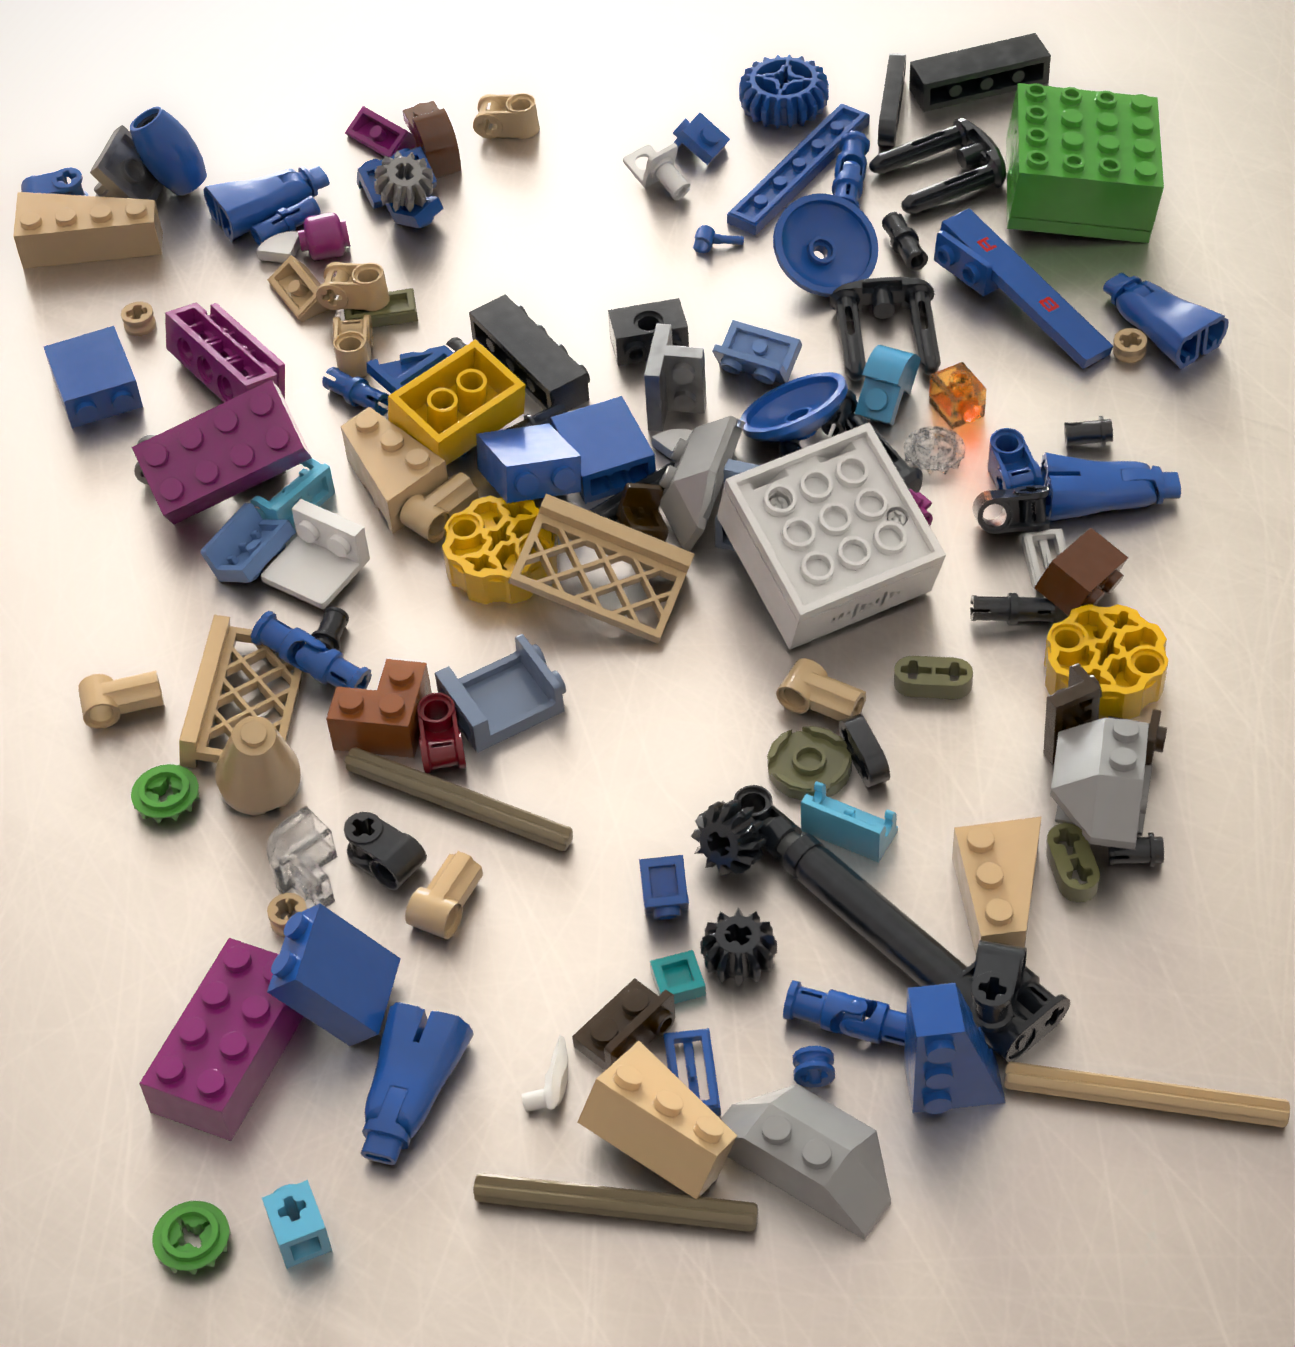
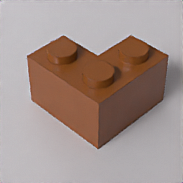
(383, 718)

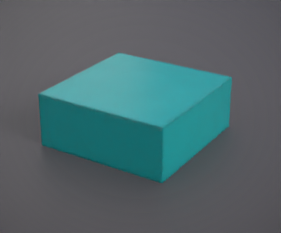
(679, 975)

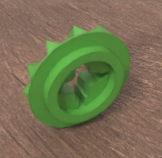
(155, 782)
(200, 1219)

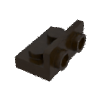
(1071, 707)
(626, 1019)

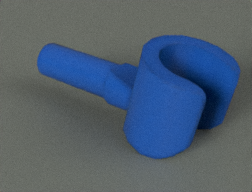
(706, 237)

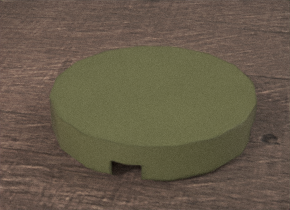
(807, 757)

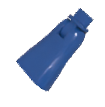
(252, 201)
(1170, 322)
(1091, 487)
(409, 1074)

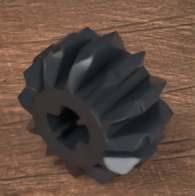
(729, 837)
(738, 947)

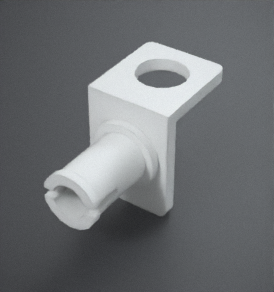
(658, 168)

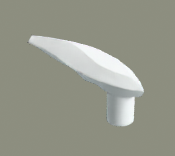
(554, 1082)

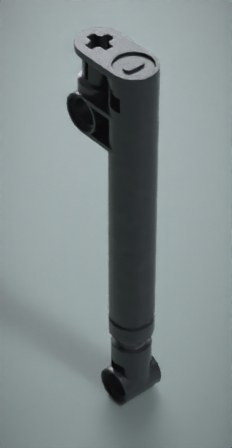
(892, 930)

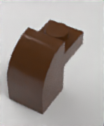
(435, 136)

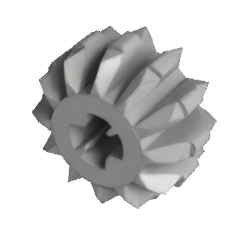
(403, 181)

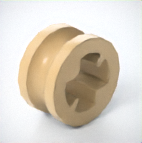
(138, 318)
(1123, 339)
(281, 904)

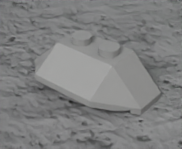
(697, 477)
(1102, 779)
(813, 1155)

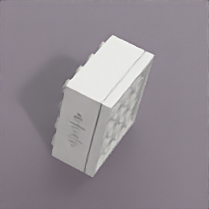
(830, 535)

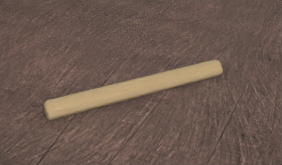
(1147, 1094)

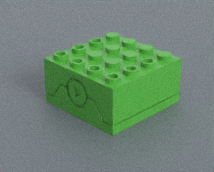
(1083, 163)

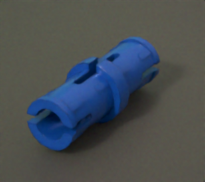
(285, 220)
(355, 390)

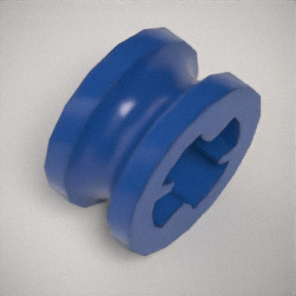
(813, 1066)

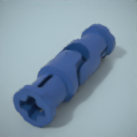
(851, 167)
(312, 658)
(829, 1011)

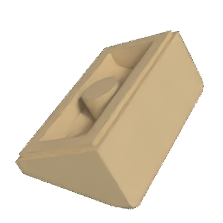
(297, 289)

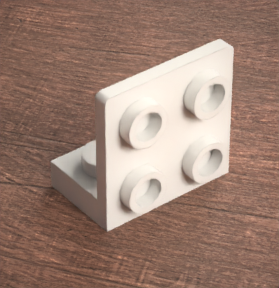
(320, 558)

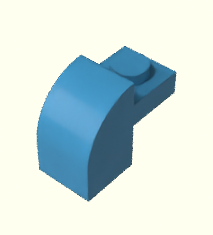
(887, 377)

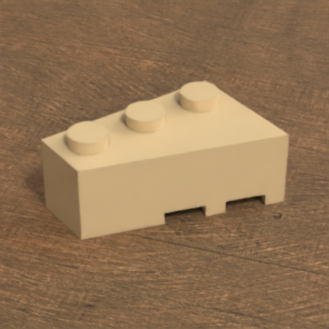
(390, 463)
(997, 877)
(658, 1121)

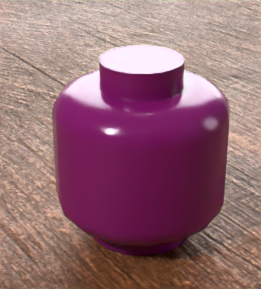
(324, 236)

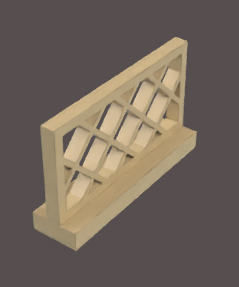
(605, 538)
(211, 681)

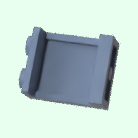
(504, 695)

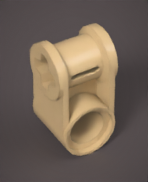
(509, 113)
(357, 284)
(353, 344)

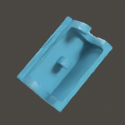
(311, 485)
(847, 825)

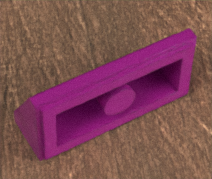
(379, 133)

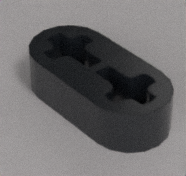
(864, 750)

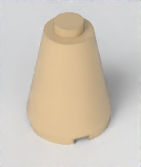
(257, 768)

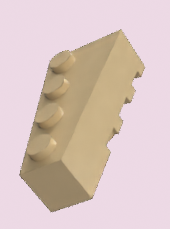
(84, 229)

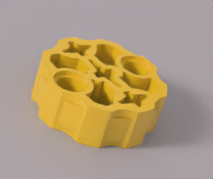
(485, 545)
(1114, 647)

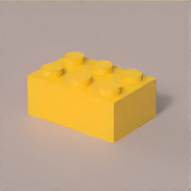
(457, 400)

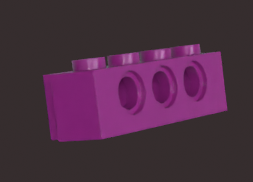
(221, 351)

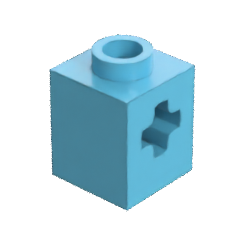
(301, 1238)

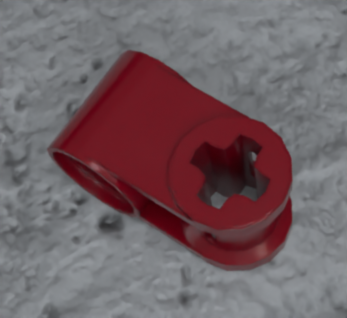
(440, 737)

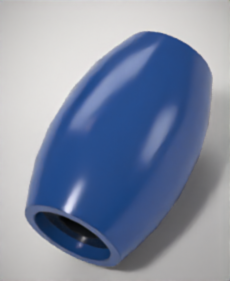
(168, 150)

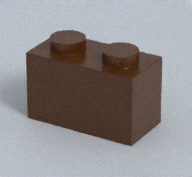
(1082, 572)

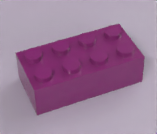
(221, 452)
(222, 1045)

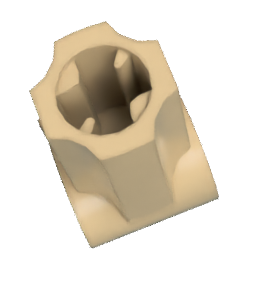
(430, 513)
(811, 688)
(106, 699)
(441, 904)

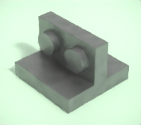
(121, 170)
(673, 378)

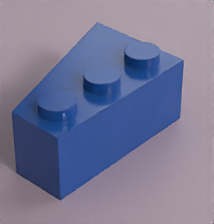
(947, 1053)

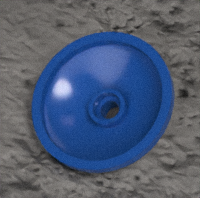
(835, 230)
(795, 408)

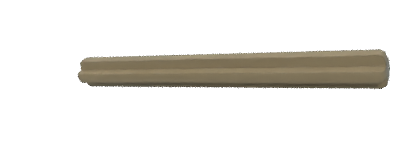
(459, 799)
(616, 1202)

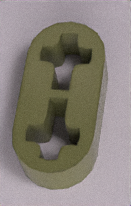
(933, 677)
(1064, 864)

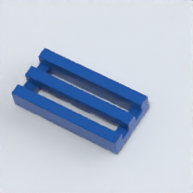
(687, 1038)

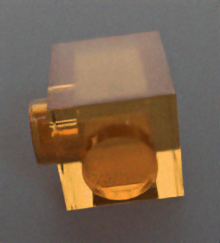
(957, 395)

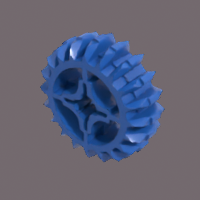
(783, 91)

